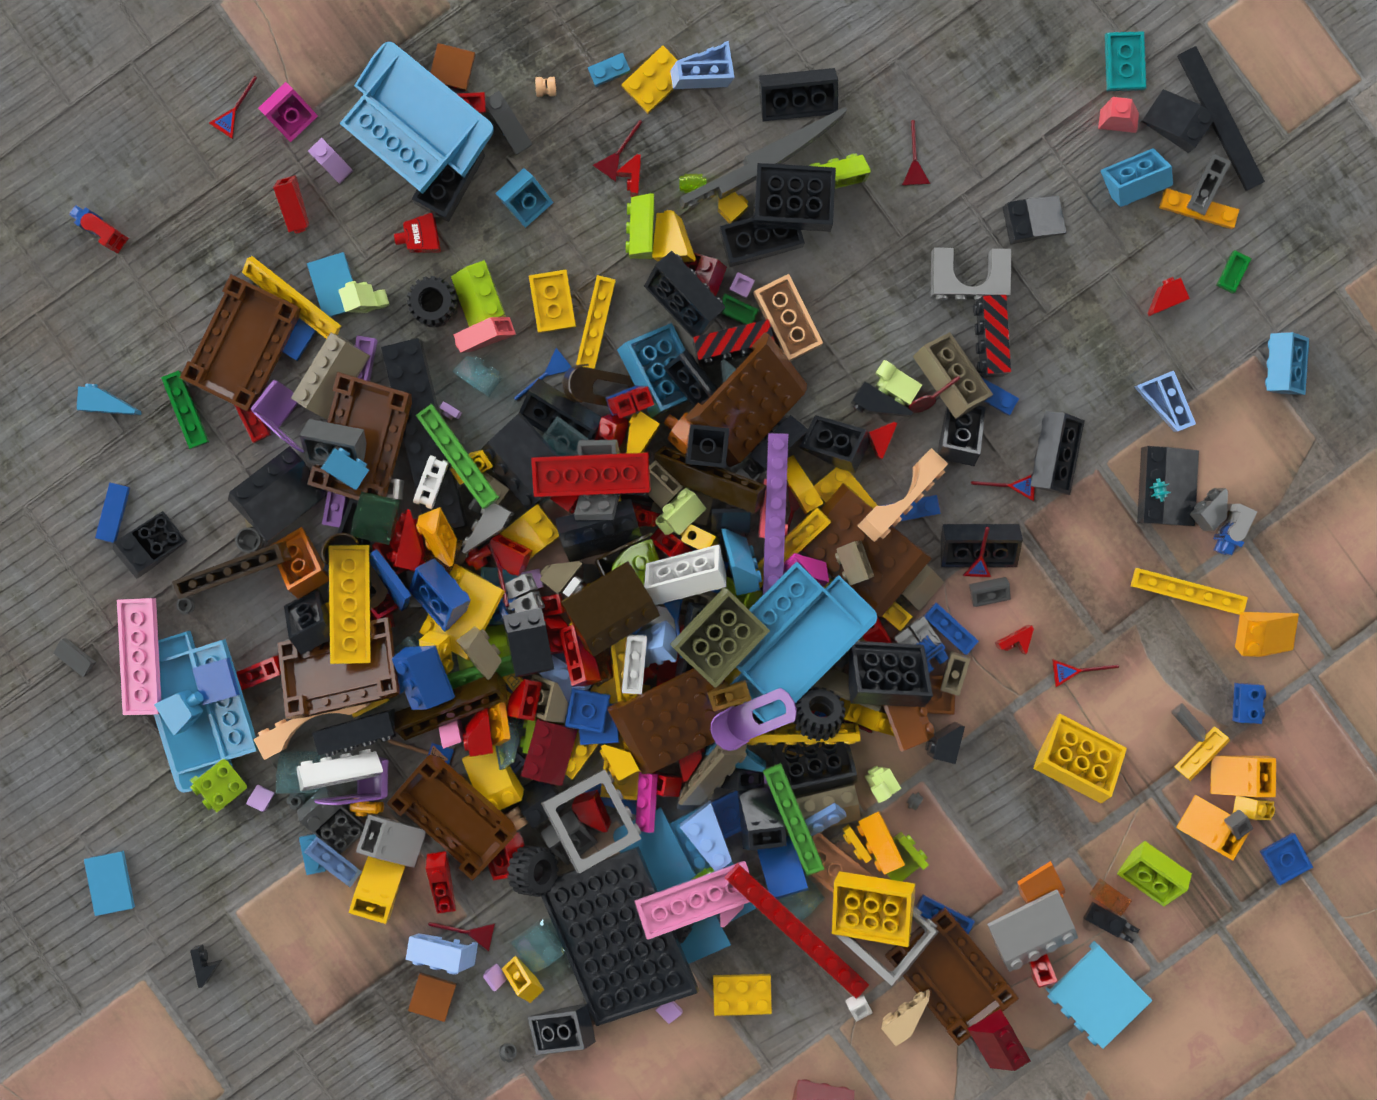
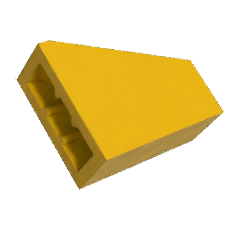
(671, 236)

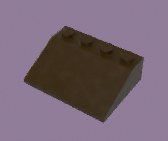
(610, 609)

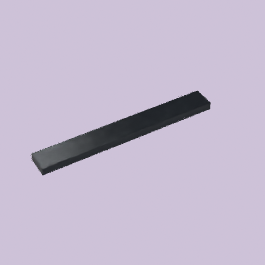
(1223, 123)

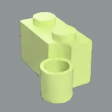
(361, 298)
(896, 383)
(680, 512)
(882, 783)

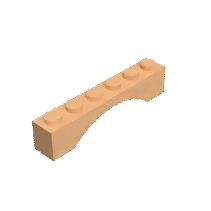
(879, 520)
(275, 740)

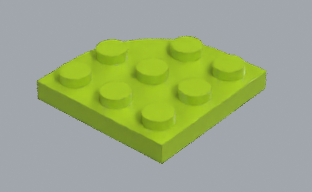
(638, 557)

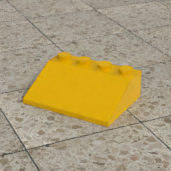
(481, 608)
(1081, 759)
(873, 908)

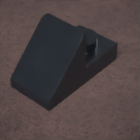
(202, 969)

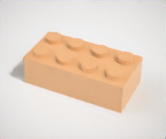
(788, 317)

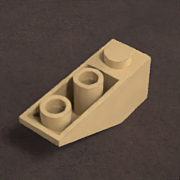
(902, 1023)

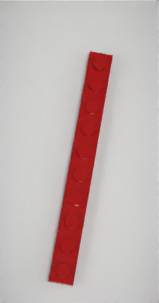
(796, 930)

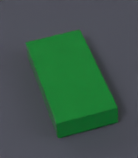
(1233, 271)
(738, 310)

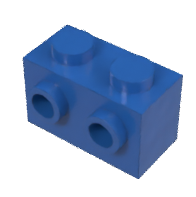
(1248, 703)

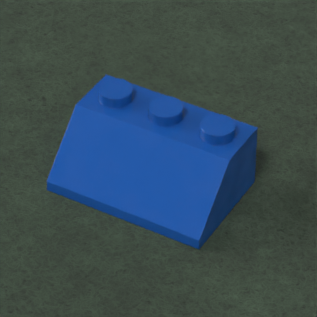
(439, 594)
(423, 677)

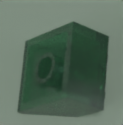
(375, 518)

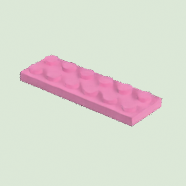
(139, 656)
(688, 902)

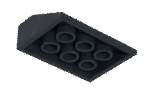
(794, 197)
(684, 295)
(511, 457)
(1178, 469)
(276, 494)
(595, 537)
(889, 674)
(818, 767)

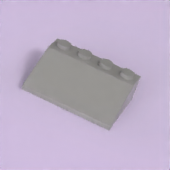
(1032, 931)

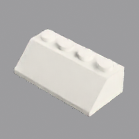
(685, 575)
(338, 771)

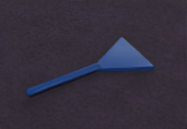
(557, 365)
(674, 609)

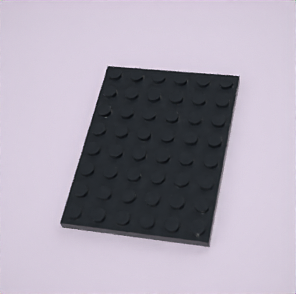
(607, 942)

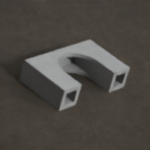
(945, 284)

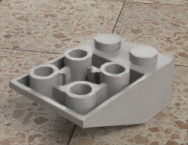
(493, 522)
(391, 840)

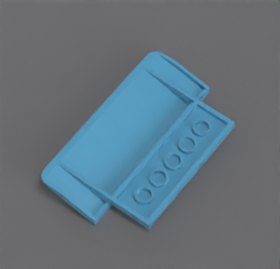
(414, 119)
(806, 636)
(221, 729)
(673, 861)

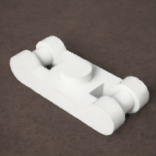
(430, 482)

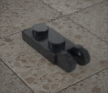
(1109, 921)

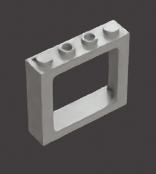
(633, 830)
(893, 977)

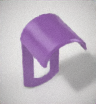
(274, 407)
(736, 724)
(367, 789)

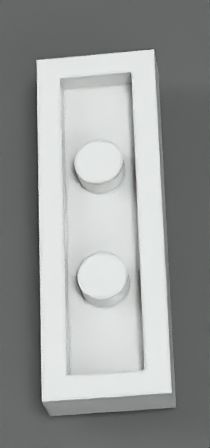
(574, 586)
(634, 664)

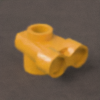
(363, 808)

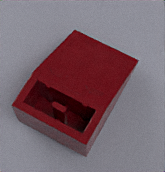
(708, 271)

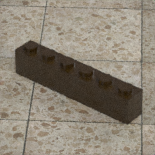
(713, 481)
(231, 570)
(467, 700)

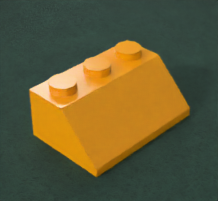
(880, 843)

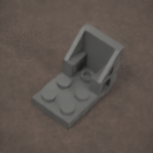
(599, 505)

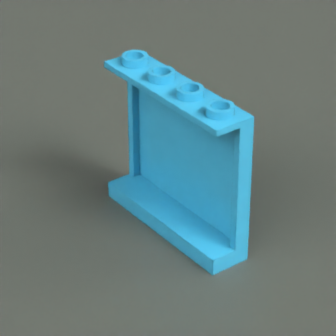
(1099, 996)

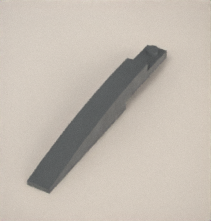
(774, 153)

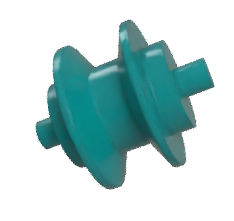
(1160, 490)

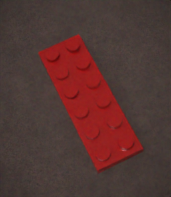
(591, 474)

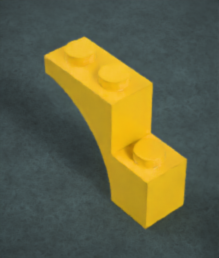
(867, 717)

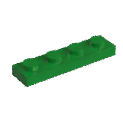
(185, 410)

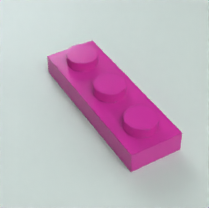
(646, 802)

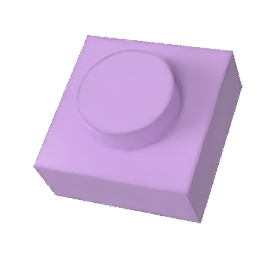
(741, 285)
(450, 411)

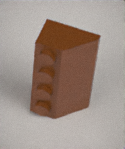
(909, 725)

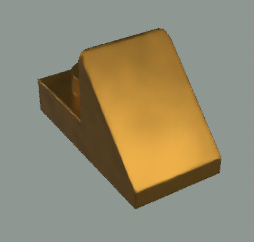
(729, 695)

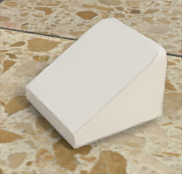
(858, 1007)

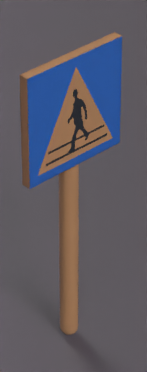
(435, 749)

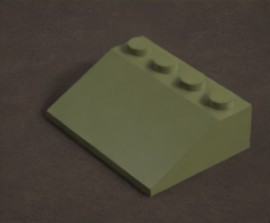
(719, 637)

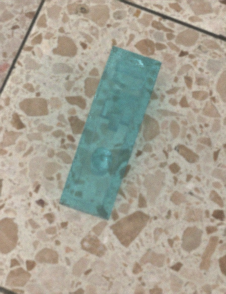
(507, 751)

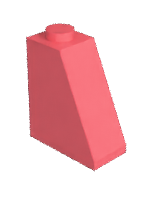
(1119, 115)
(484, 334)

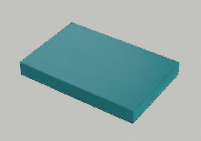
(1125, 61)

